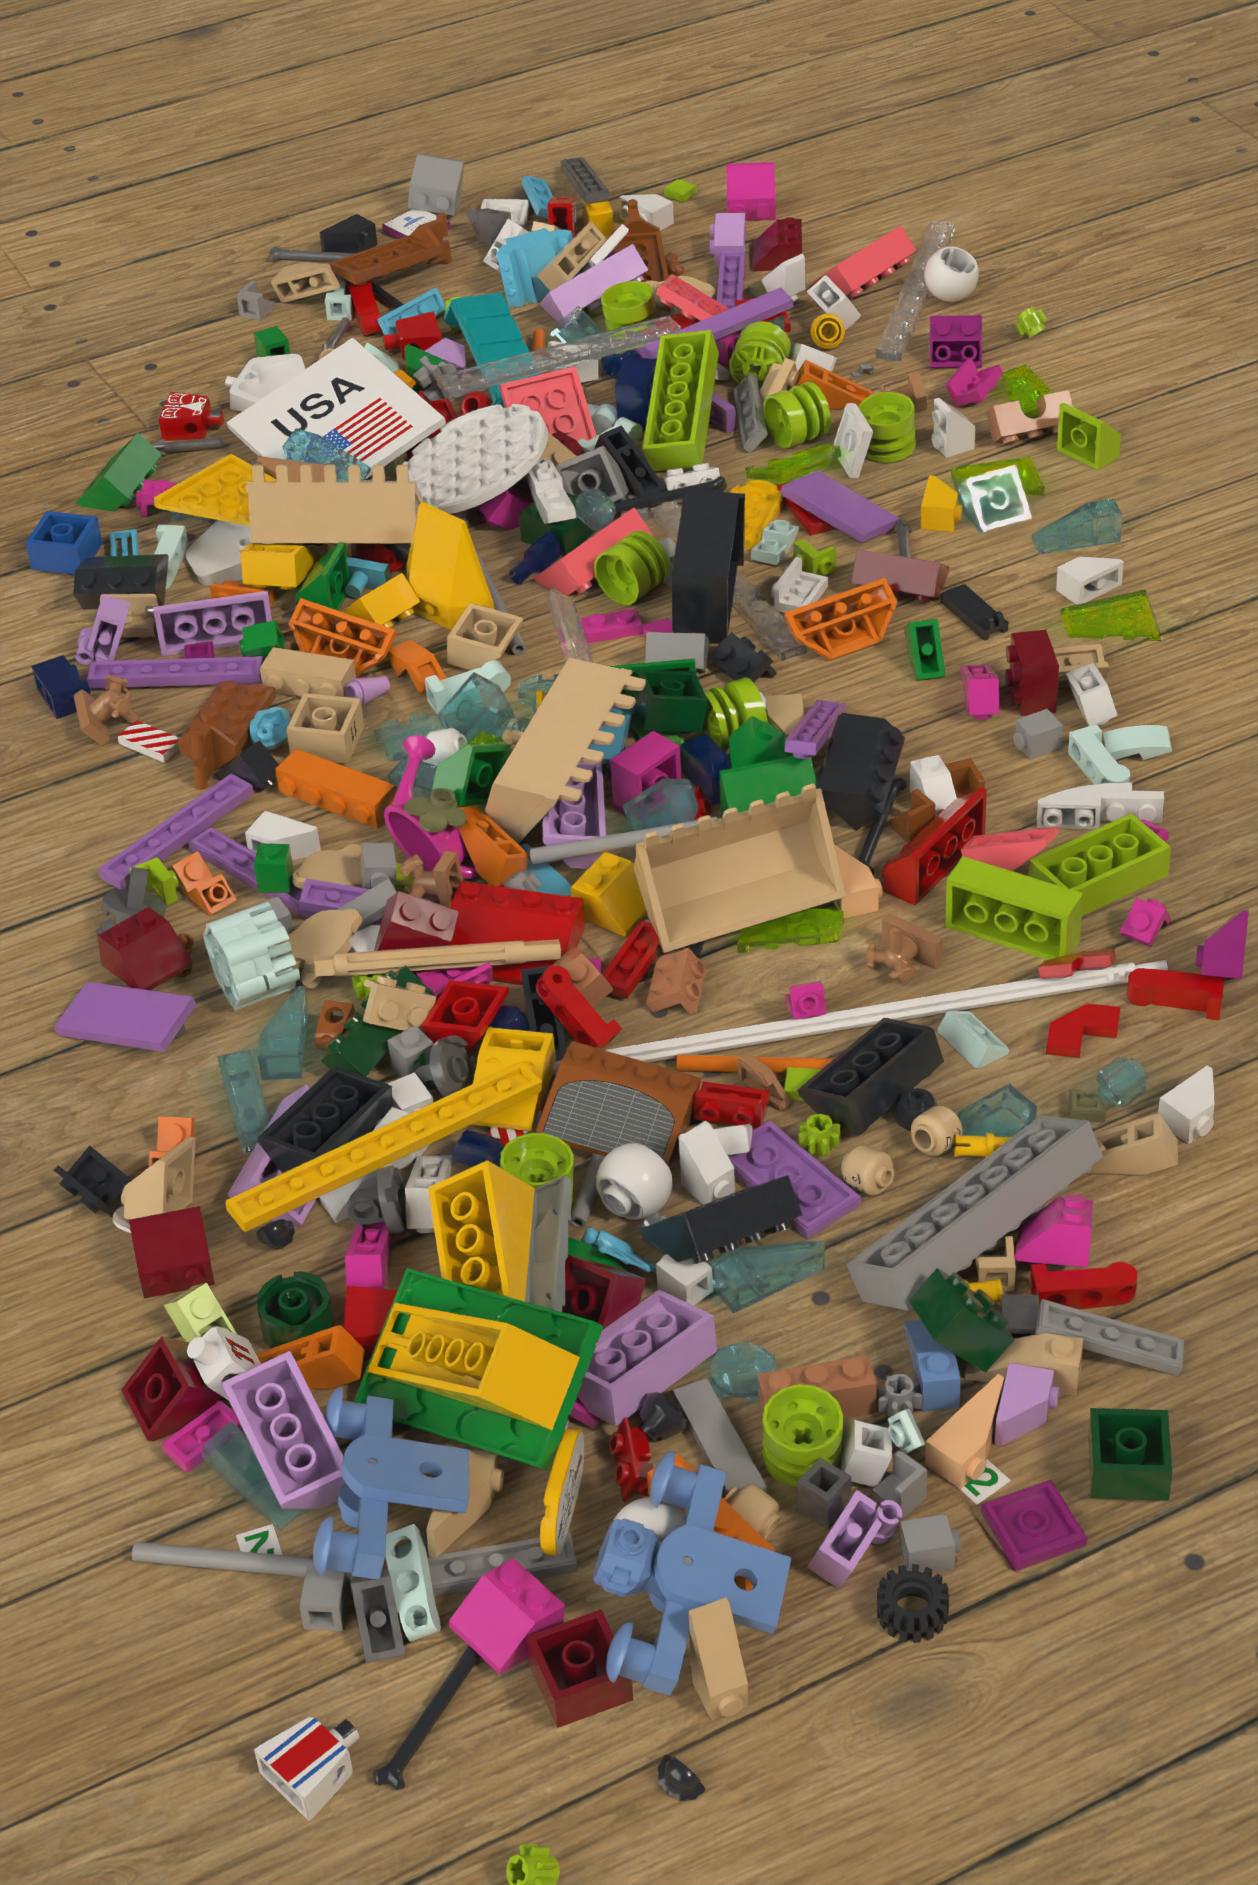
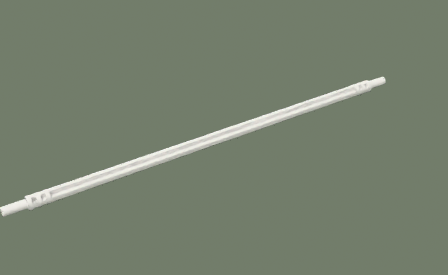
(873, 1014)

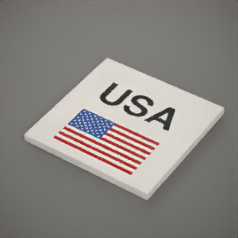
(346, 401)

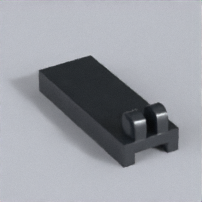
(974, 611)

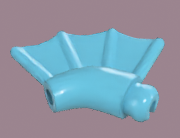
(617, 1248)

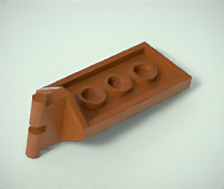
(647, 242)
(420, 247)
(223, 726)

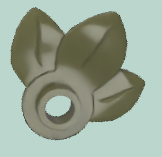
(436, 810)

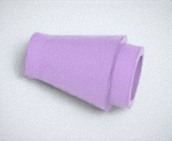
(367, 688)

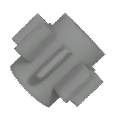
(521, 881)
(898, 1395)

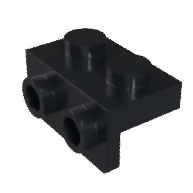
(739, 660)
(96, 1180)

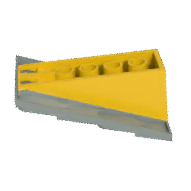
(503, 1233)

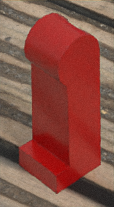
(365, 308)
(1176, 990)
(573, 1009)
(1085, 1286)

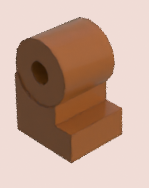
(330, 1024)

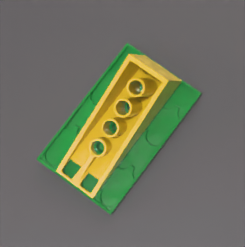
(480, 1367)

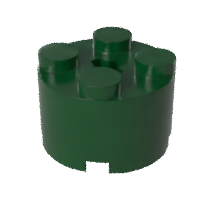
(293, 1308)

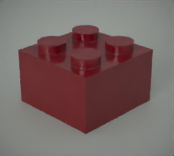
(1032, 672)
(572, 1668)

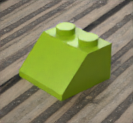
(1086, 438)

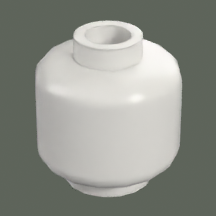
(446, 743)

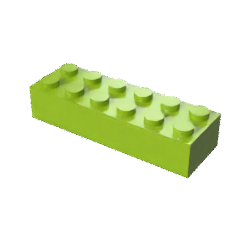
(681, 400)

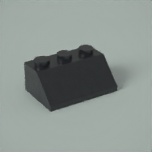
(120, 576)

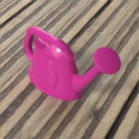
(406, 827)

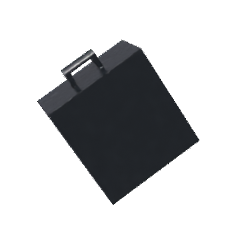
(707, 562)

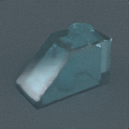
(575, 326)
(1001, 1113)

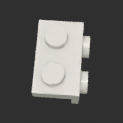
(677, 478)
(797, 587)

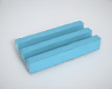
(123, 535)

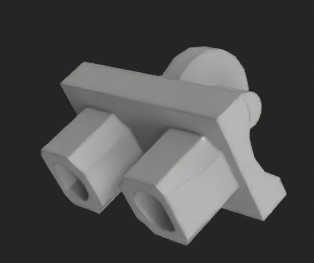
(428, 375)

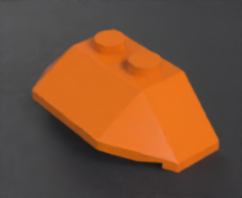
(845, 620)
(340, 635)

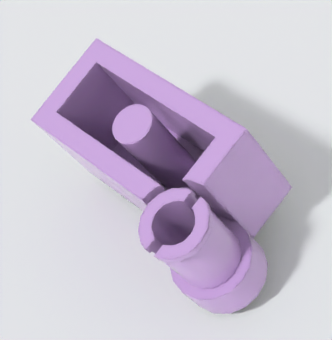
(728, 234)
(105, 633)
(851, 1536)

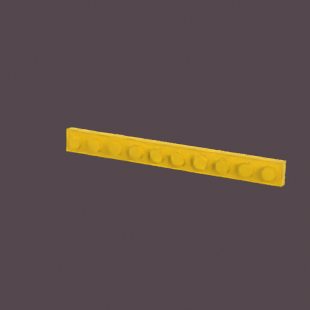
(382, 1146)

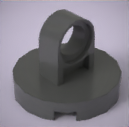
(127, 902)
(449, 1066)
(386, 1200)

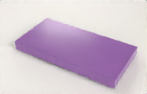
(839, 506)
(125, 1016)
(818, 1191)

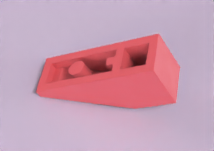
(1009, 848)

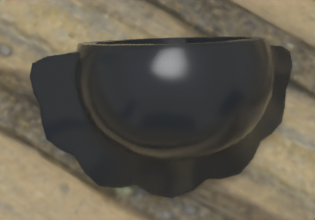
(277, 1233)
(679, 1779)

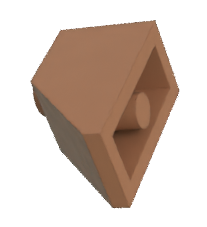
(585, 976)

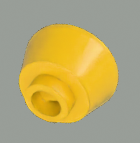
(820, 329)

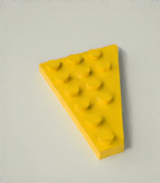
(213, 492)

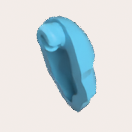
(270, 727)

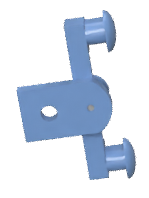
(380, 1472)

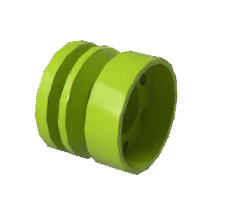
(628, 304)
(757, 349)
(797, 415)
(892, 425)
(631, 567)
(731, 708)
(538, 1159)
(798, 1430)

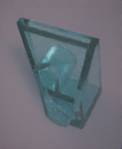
(993, 499)

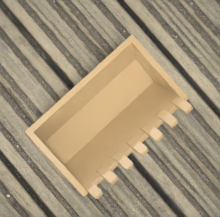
(332, 509)
(556, 742)
(738, 869)

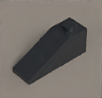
(634, 467)
(538, 1013)

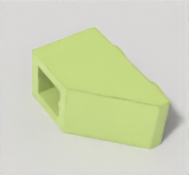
(197, 1312)

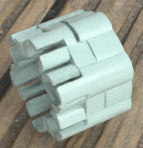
(246, 953)

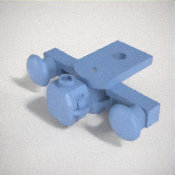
(683, 1574)

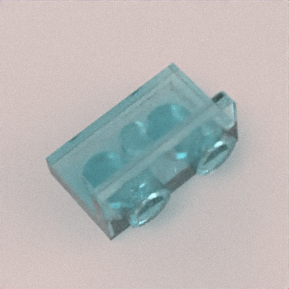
(394, 733)

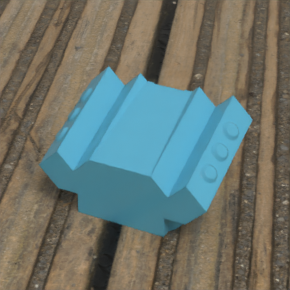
(524, 258)

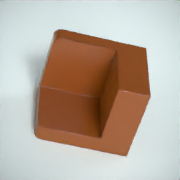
(965, 777)
(912, 821)

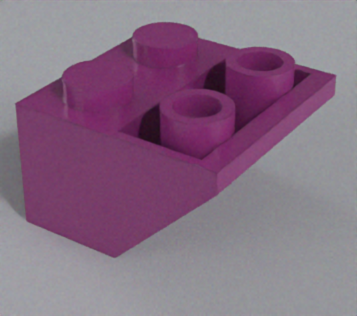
(955, 340)

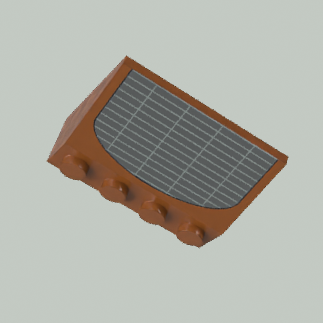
(616, 1101)

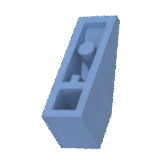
(933, 1368)

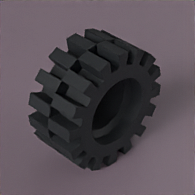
(908, 1621)

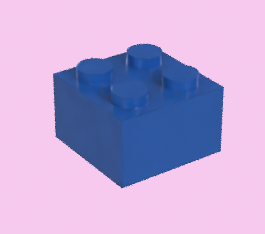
(63, 542)

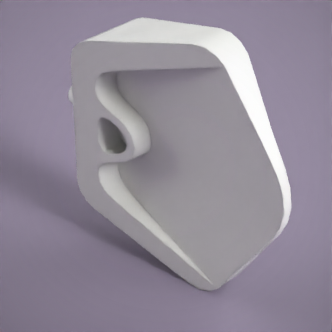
(262, 377)
(218, 553)

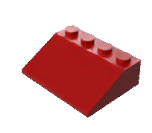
(513, 914)

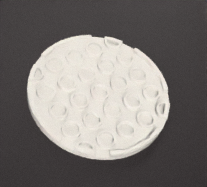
(478, 456)

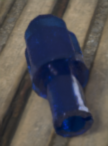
(537, 558)
(477, 1148)

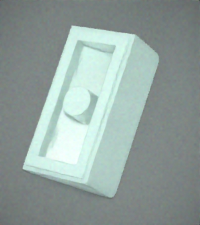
(971, 1038)

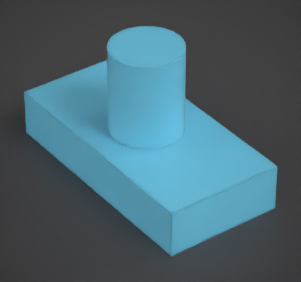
(365, 575)

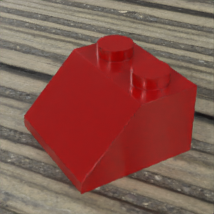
(464, 1011)

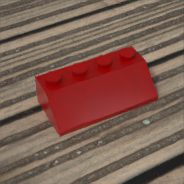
(935, 848)

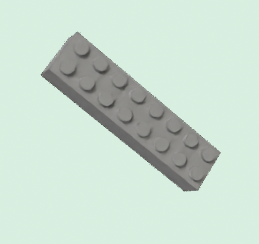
(976, 1210)

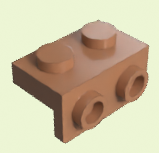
(677, 980)

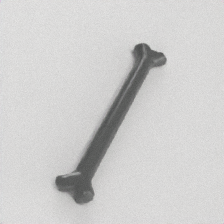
(280, 254)

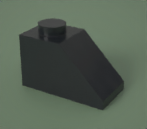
(349, 236)
(253, 766)

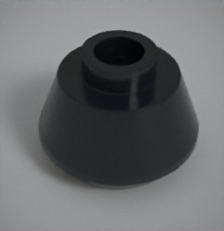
(912, 1105)
(661, 1417)

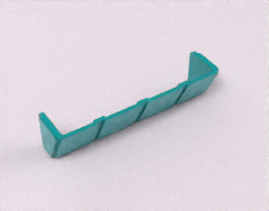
(488, 330)

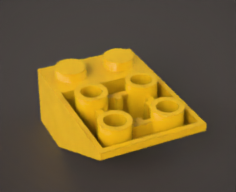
(276, 565)
(506, 1048)

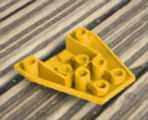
(444, 568)

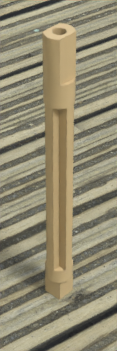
(436, 957)

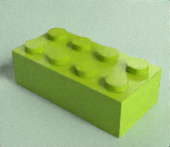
(1106, 862)
(1013, 909)

